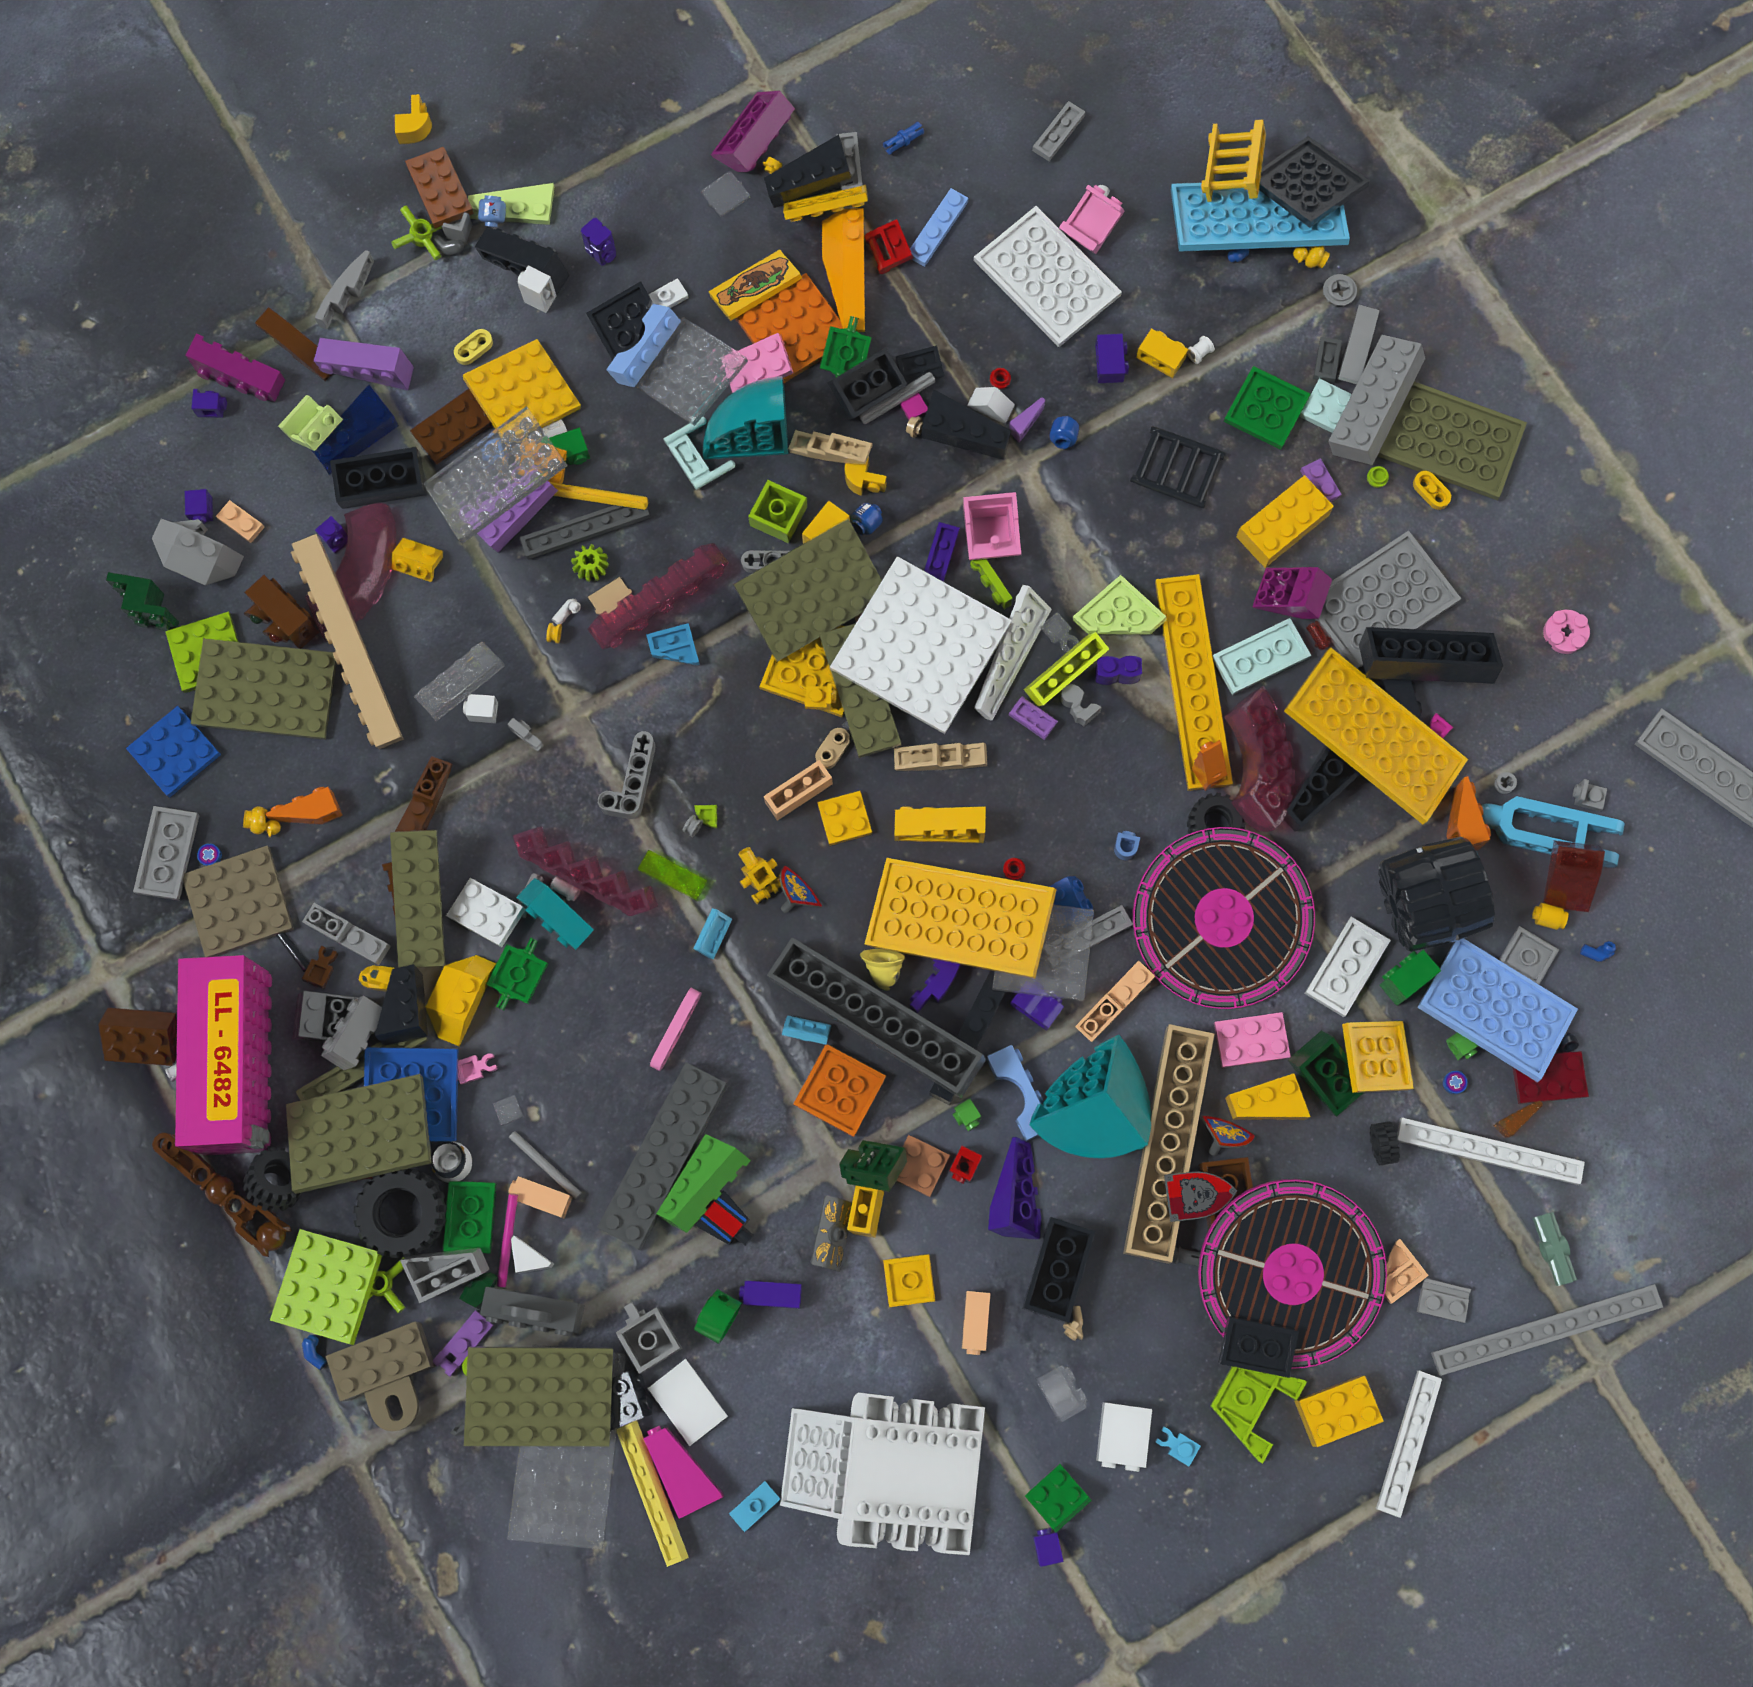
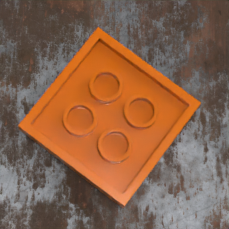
(839, 1090)

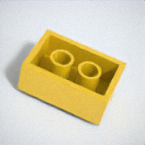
(1338, 1411)

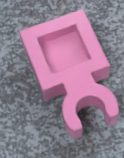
(471, 1068)

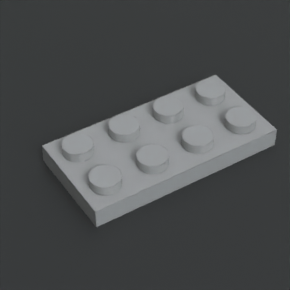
(166, 853)

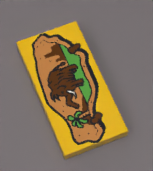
(755, 285)

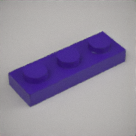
(941, 550)

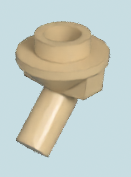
(1074, 1329)

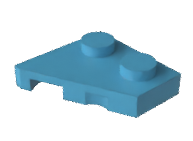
(674, 645)

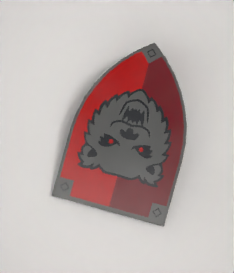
(1196, 1195)

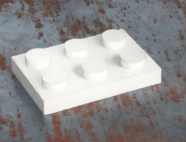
(486, 912)

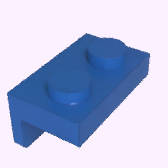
(1071, 893)

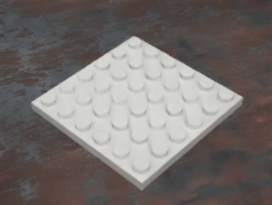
(920, 645)

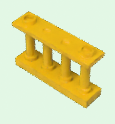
(1252, 167)

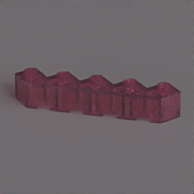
(658, 596)
(583, 874)

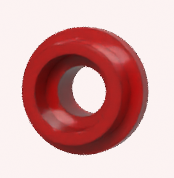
(1000, 372)
(1014, 862)

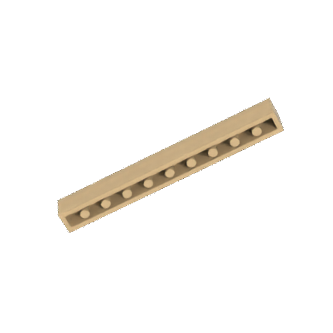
(347, 642)

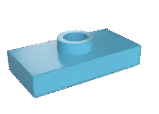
(712, 933)
(806, 1030)
(754, 1506)

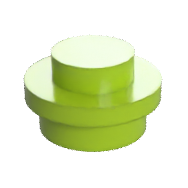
(1377, 476)

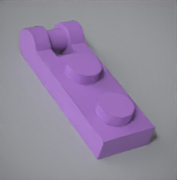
(467, 1336)

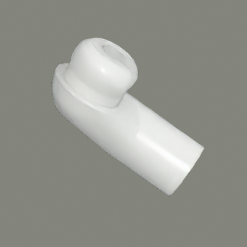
(569, 607)

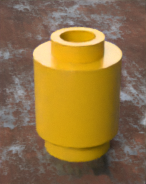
(1550, 916)

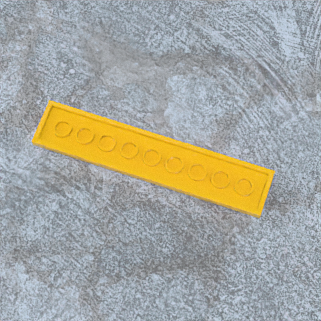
(1191, 671)

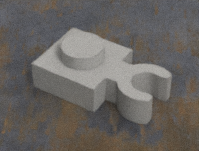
(521, 729)

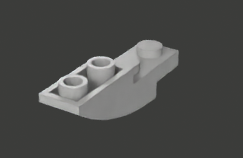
(346, 934)

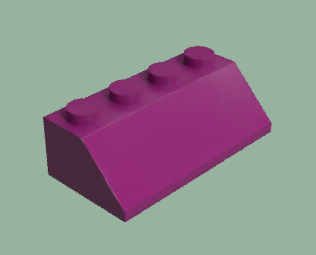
(753, 131)

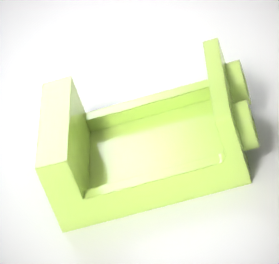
(310, 423)

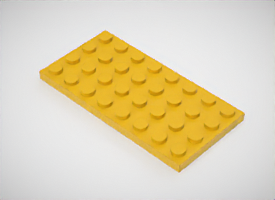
(1376, 735)
(961, 917)

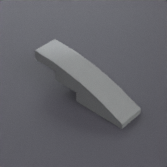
(347, 285)
(1358, 344)

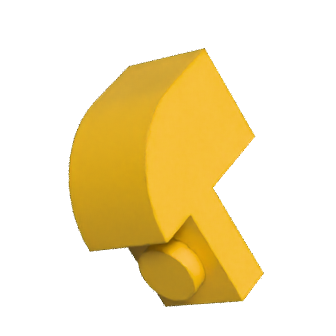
(413, 126)
(858, 478)

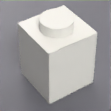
(481, 708)

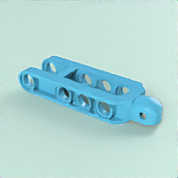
(1500, 819)

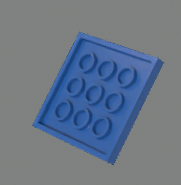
(439, 1076)

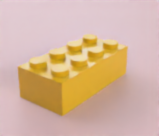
(1284, 521)

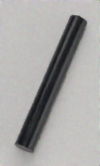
(293, 951)

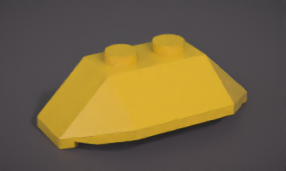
(458, 997)

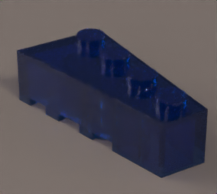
(361, 427)

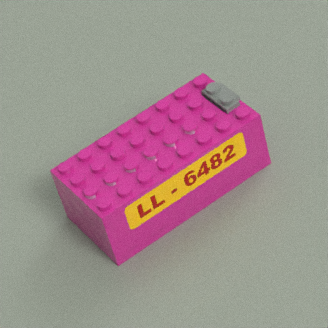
(223, 1056)

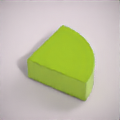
(708, 814)

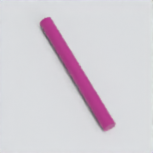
(507, 1236)

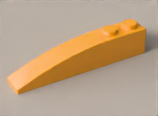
(845, 263)

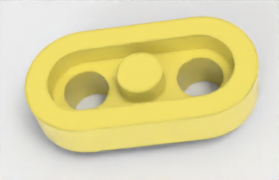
(472, 347)

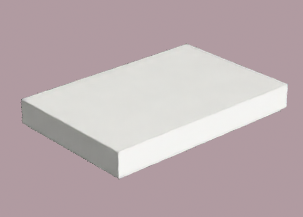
(687, 1402)

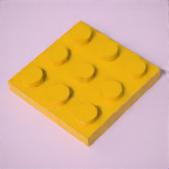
(1377, 1056)

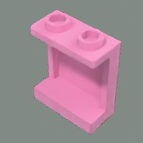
(1093, 219)

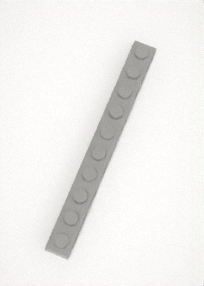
(1546, 1330)

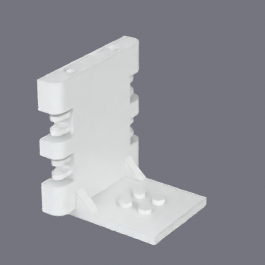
(888, 1471)

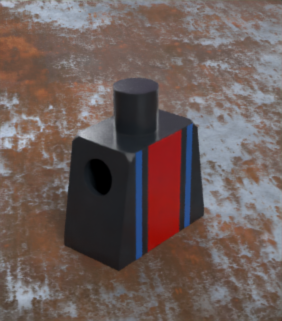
(725, 1221)

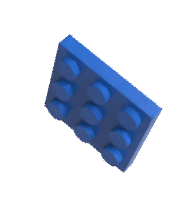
(173, 751)

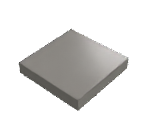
(1529, 955)

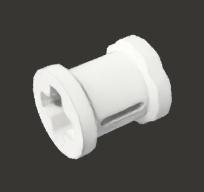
(1200, 349)

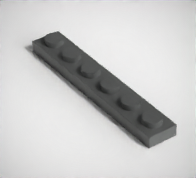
(580, 529)

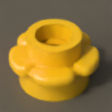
(772, 165)

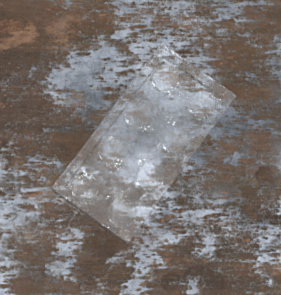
(459, 681)

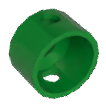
(717, 1316)

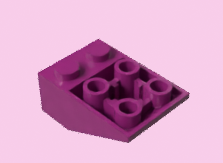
(1293, 591)

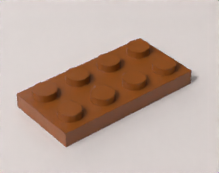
(439, 187)

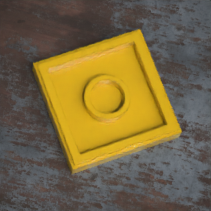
(909, 1280)

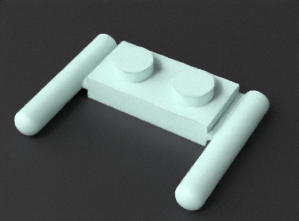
(690, 459)

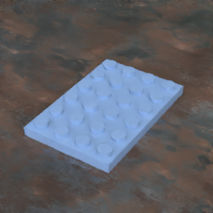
(1498, 1008)

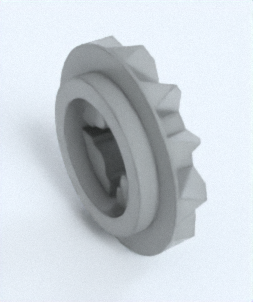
(1344, 283)

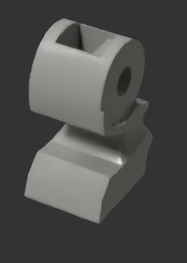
(1072, 698)

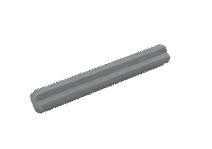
(897, 398)

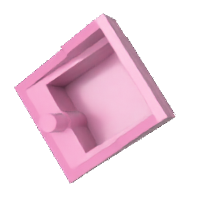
(992, 526)

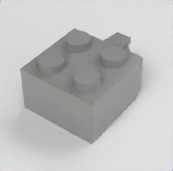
(647, 1338)

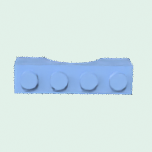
(632, 364)
(1007, 1066)

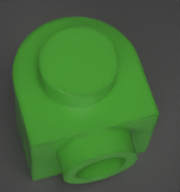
(1461, 1046)
(967, 1115)

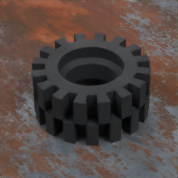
(1384, 1143)

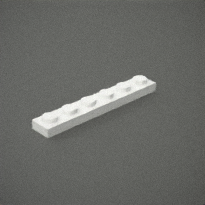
(1408, 1444)

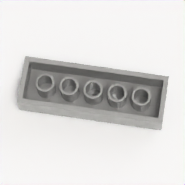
(1377, 399)

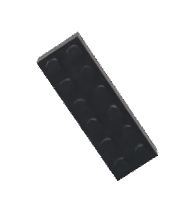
(1430, 655)

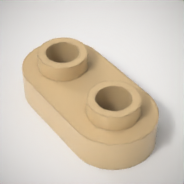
(833, 747)

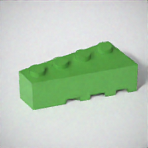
(701, 1182)

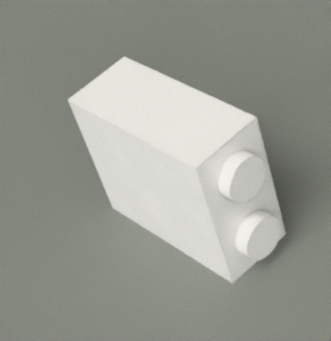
(1124, 1436)

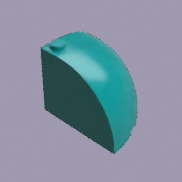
(749, 422)
(1097, 1105)

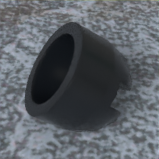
(1569, 1043)

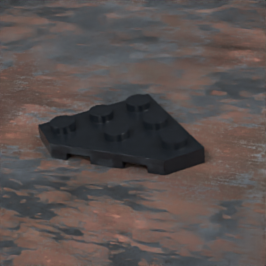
(620, 319)

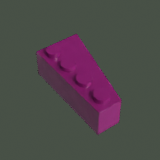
(234, 370)

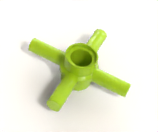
(416, 238)
(386, 1290)

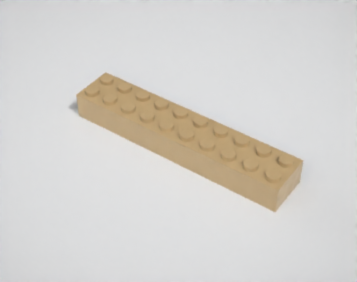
(1171, 1140)

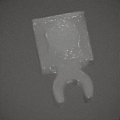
(1056, 629)

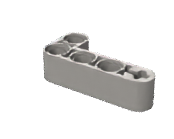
(632, 775)

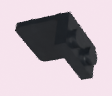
(628, 1399)

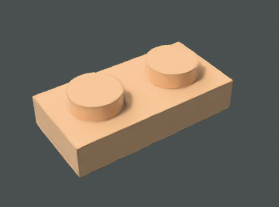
(240, 521)

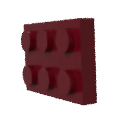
(1561, 1081)

